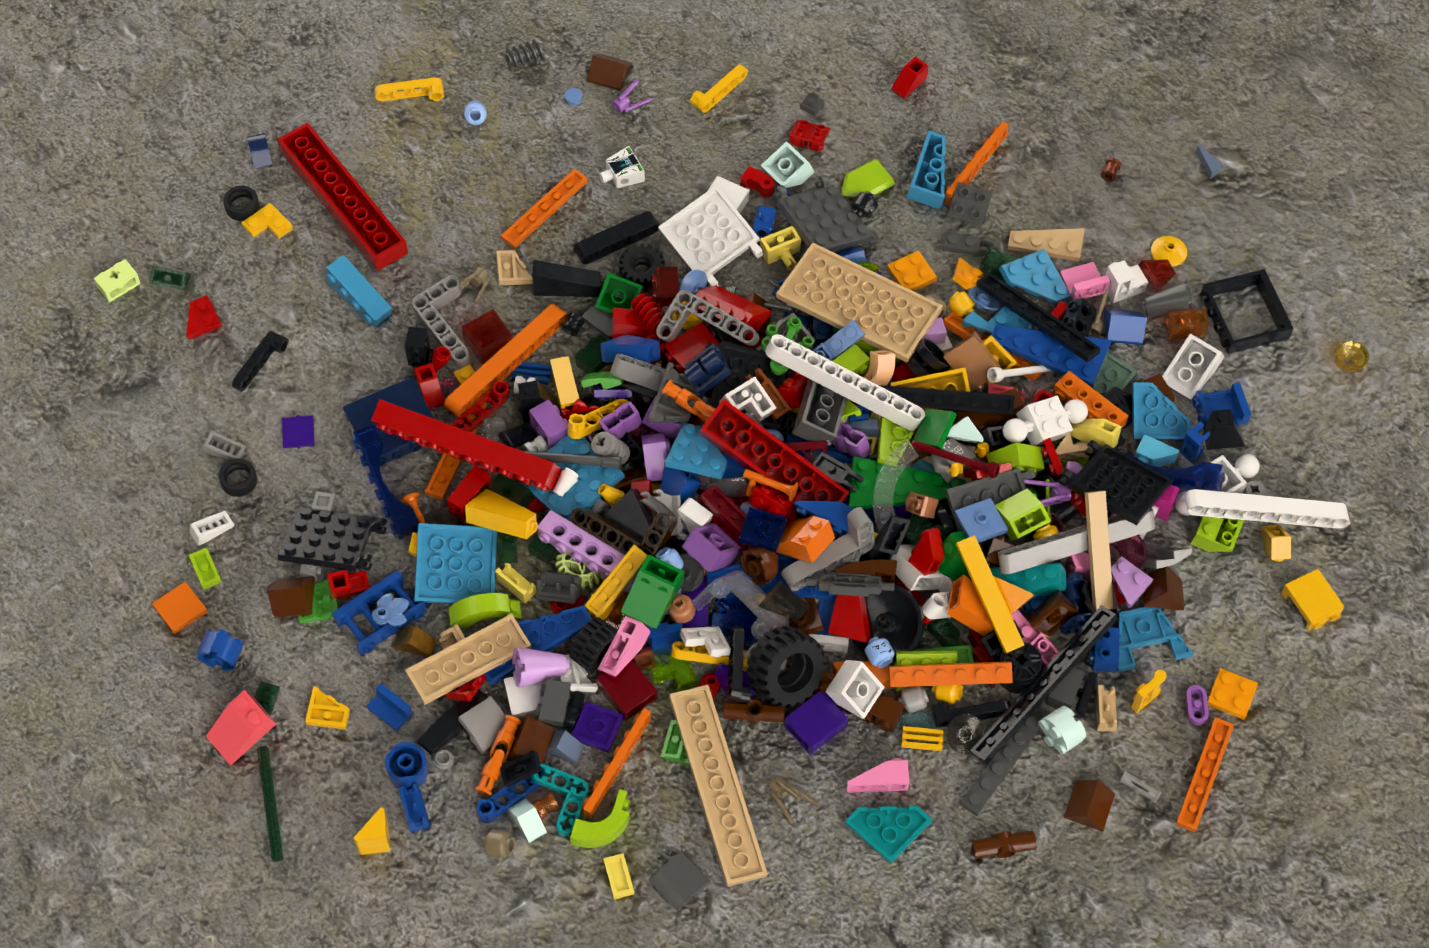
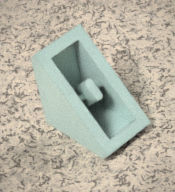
(965, 431)
(527, 820)

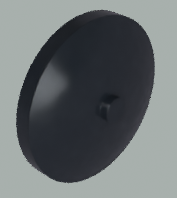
(895, 617)

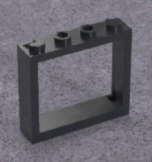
(1271, 299)

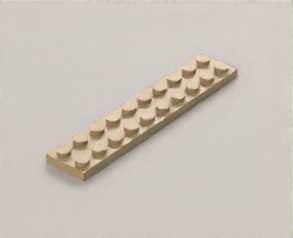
(718, 786)

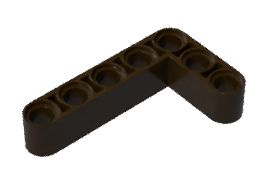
(624, 536)

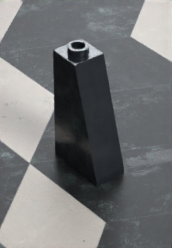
(565, 281)
(632, 515)

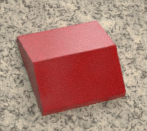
(627, 322)

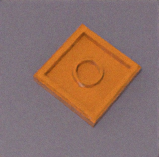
(179, 607)

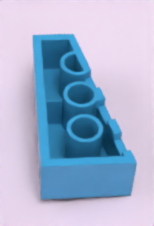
(928, 178)

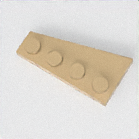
(1057, 242)

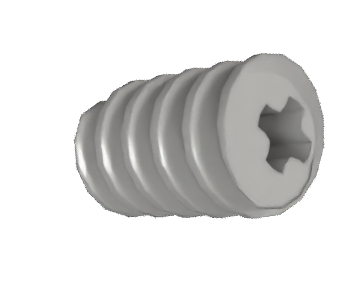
(608, 445)

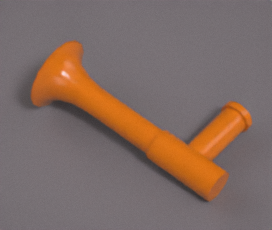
(754, 477)
(411, 500)

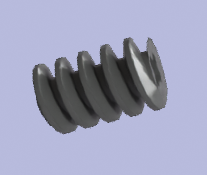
(523, 53)

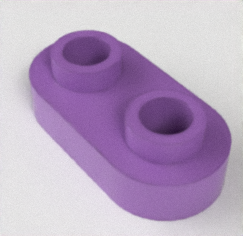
(1197, 706)

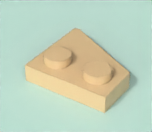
(511, 270)

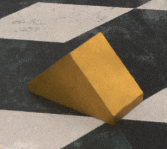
(414, 641)

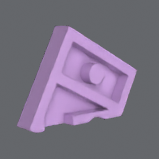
(1129, 580)

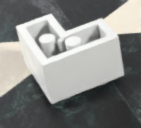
(1125, 281)
(751, 398)

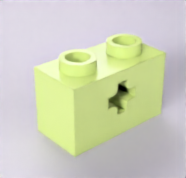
(117, 280)

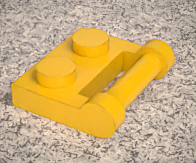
(1148, 691)

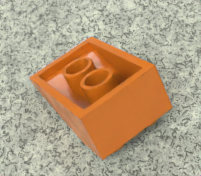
(806, 538)

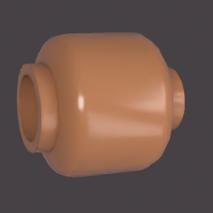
(682, 609)

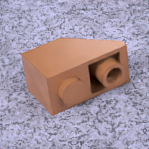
(921, 505)

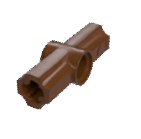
(740, 711)
(1004, 844)

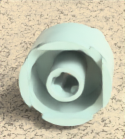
(1062, 730)

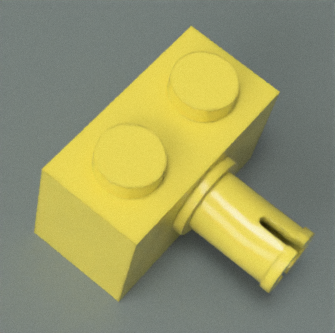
(781, 246)

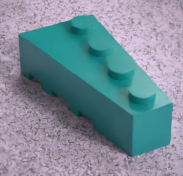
(1039, 580)

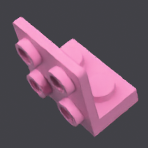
(1084, 281)

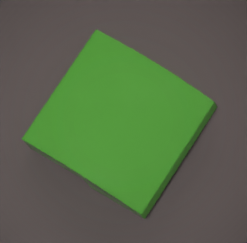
(605, 378)
(322, 605)
(673, 746)

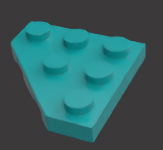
(888, 828)

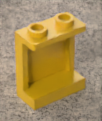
(1314, 599)

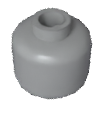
(914, 698)

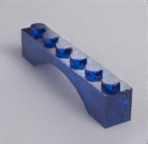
(1201, 476)
(402, 516)

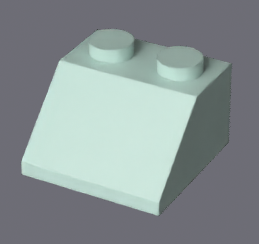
(788, 166)

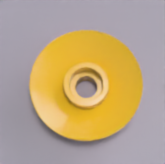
(1175, 256)

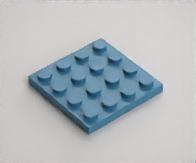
(585, 490)
(454, 562)

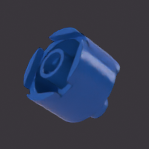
(219, 650)
(406, 754)

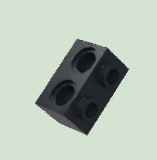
(1080, 316)
(417, 346)

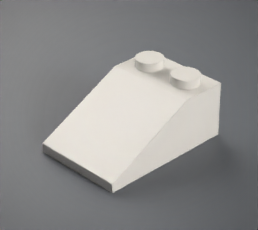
(1192, 366)

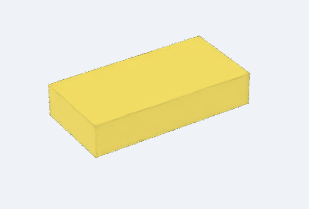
(618, 876)

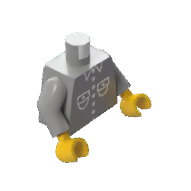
(950, 469)

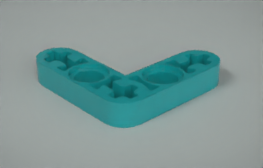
(571, 795)

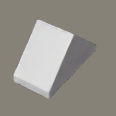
(694, 514)

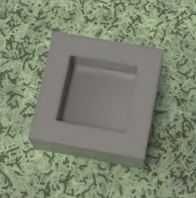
(323, 501)

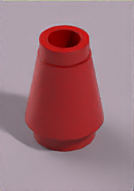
(440, 357)

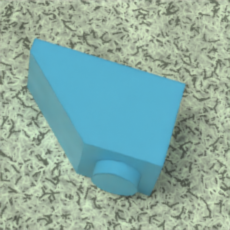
(1155, 452)

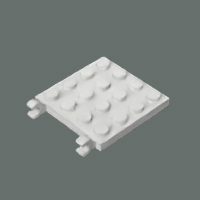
(710, 234)

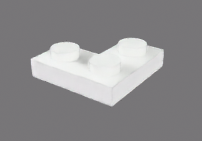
(709, 636)

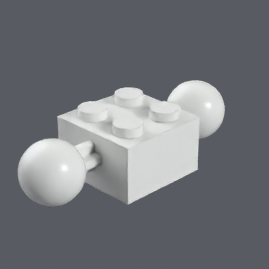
(1045, 420)
(1245, 466)

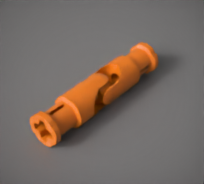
(682, 397)
(491, 770)

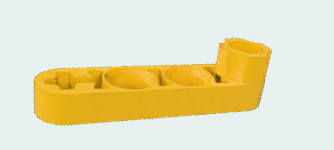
(431, 86)
(706, 101)
(578, 424)
(700, 654)

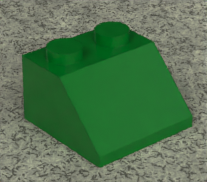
(617, 293)
(952, 564)

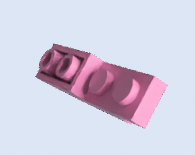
(1036, 639)

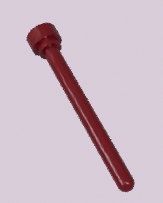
(991, 469)

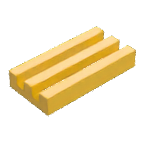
(920, 737)

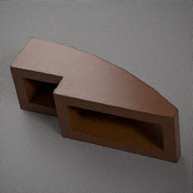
(883, 568)

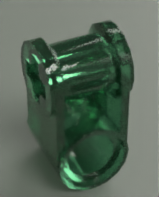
(944, 628)

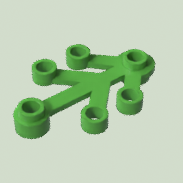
(793, 327)

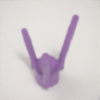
(622, 102)
(1058, 494)

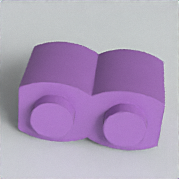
(622, 421)
(851, 442)

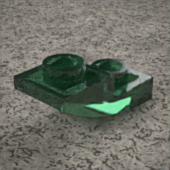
(266, 696)

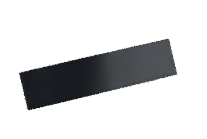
(889, 539)
(448, 726)

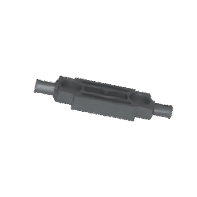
(850, 584)

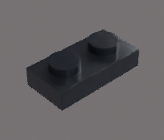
(520, 768)

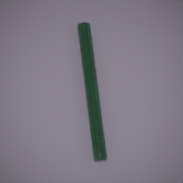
(270, 804)

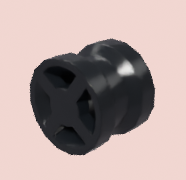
(573, 324)

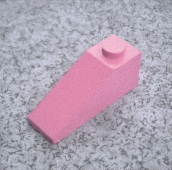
(624, 646)
(888, 776)

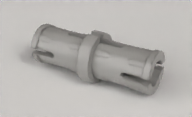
(1128, 780)

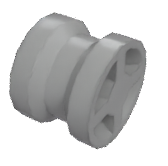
(1256, 486)

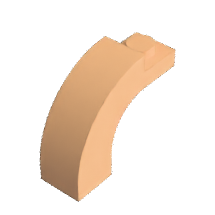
(881, 367)

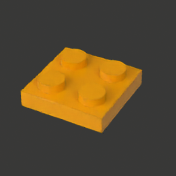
(912, 271)
(1232, 693)

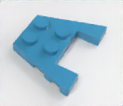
(1004, 317)
(1145, 628)

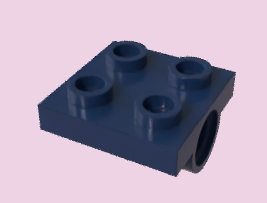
(707, 369)

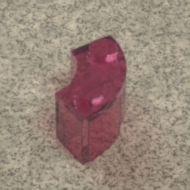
(1132, 549)

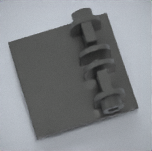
(970, 204)

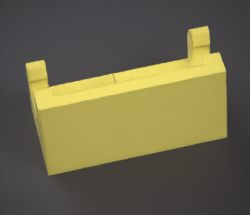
(516, 583)

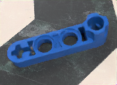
(513, 797)

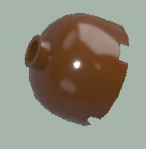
(760, 564)

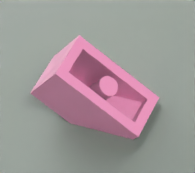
(1078, 564)

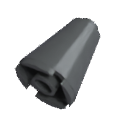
(1168, 300)

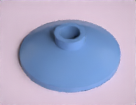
(693, 282)
(983, 300)

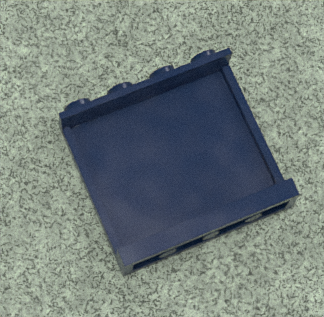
(401, 394)

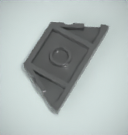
(664, 407)

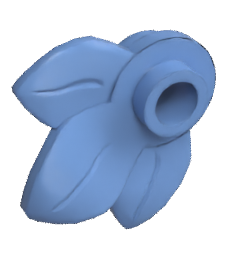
(391, 609)

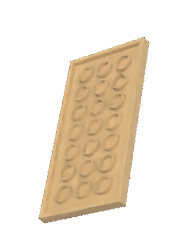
(845, 291)

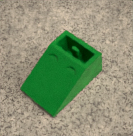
(653, 591)

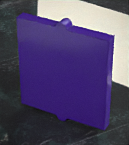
(298, 431)

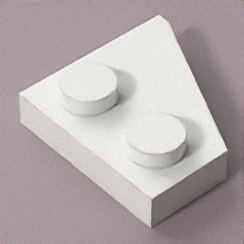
(578, 678)

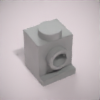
(311, 570)

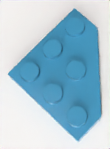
(1036, 276)
(1156, 414)
(695, 454)

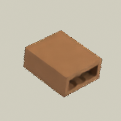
(973, 356)

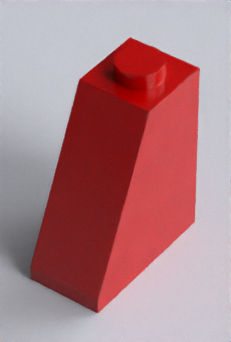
(850, 618)

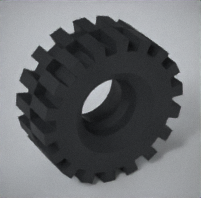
(640, 256)

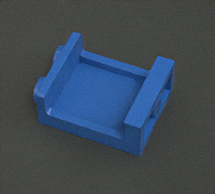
(1222, 400)

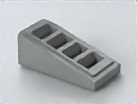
(220, 439)

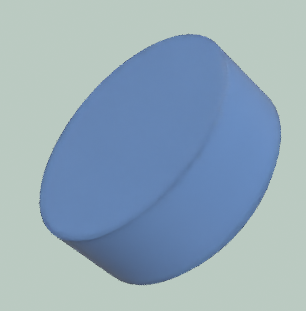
(573, 96)

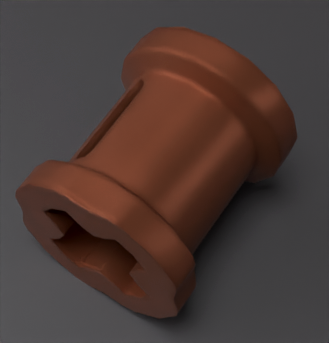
(1111, 169)

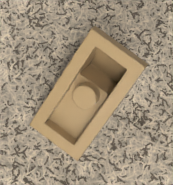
(1068, 451)

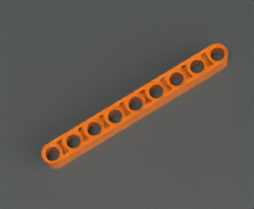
(506, 360)

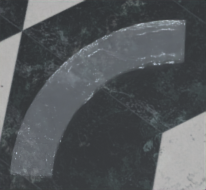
(886, 482)

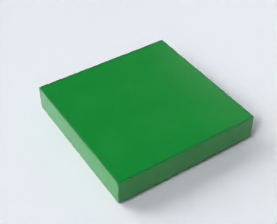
(935, 427)

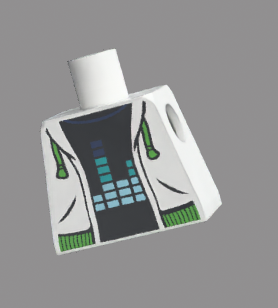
(623, 169)

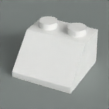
(855, 688)

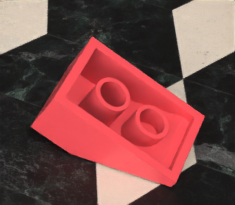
(239, 727)

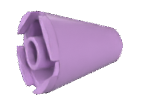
(537, 666)

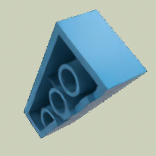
(357, 291)

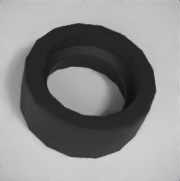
(235, 193)
(233, 465)

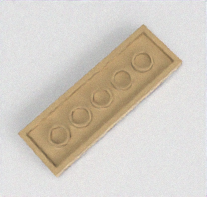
(467, 659)

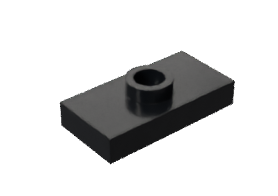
(518, 435)
(1088, 693)

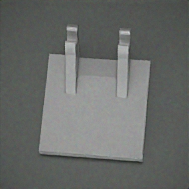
(663, 504)

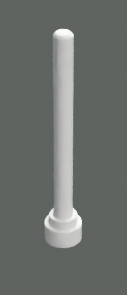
(996, 374)

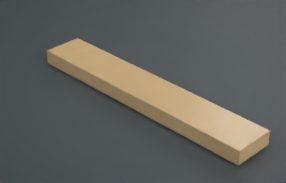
(1099, 549)

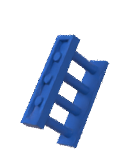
(361, 605)

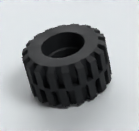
(592, 644)

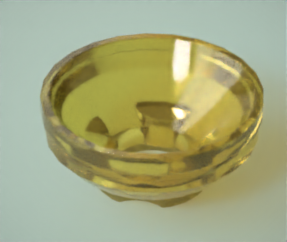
(1354, 351)

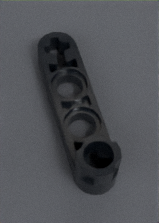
(270, 343)
(736, 690)
(943, 714)

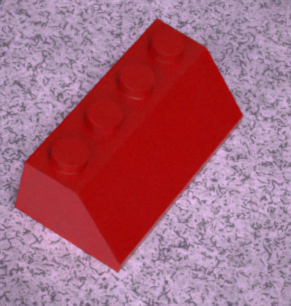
(736, 306)

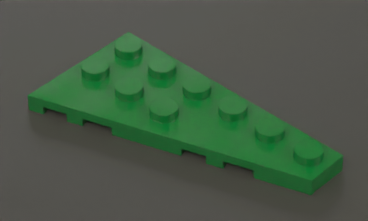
(909, 480)

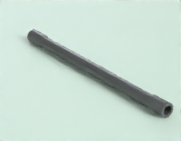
(604, 461)

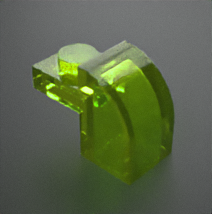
(678, 670)

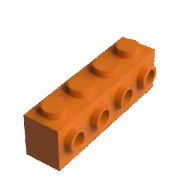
(1072, 387)

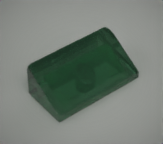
(169, 278)

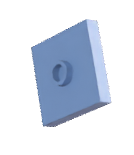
(981, 520)

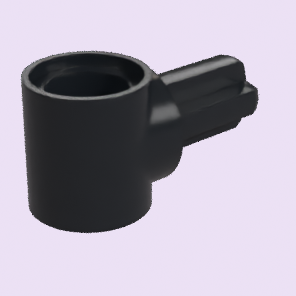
(572, 712)

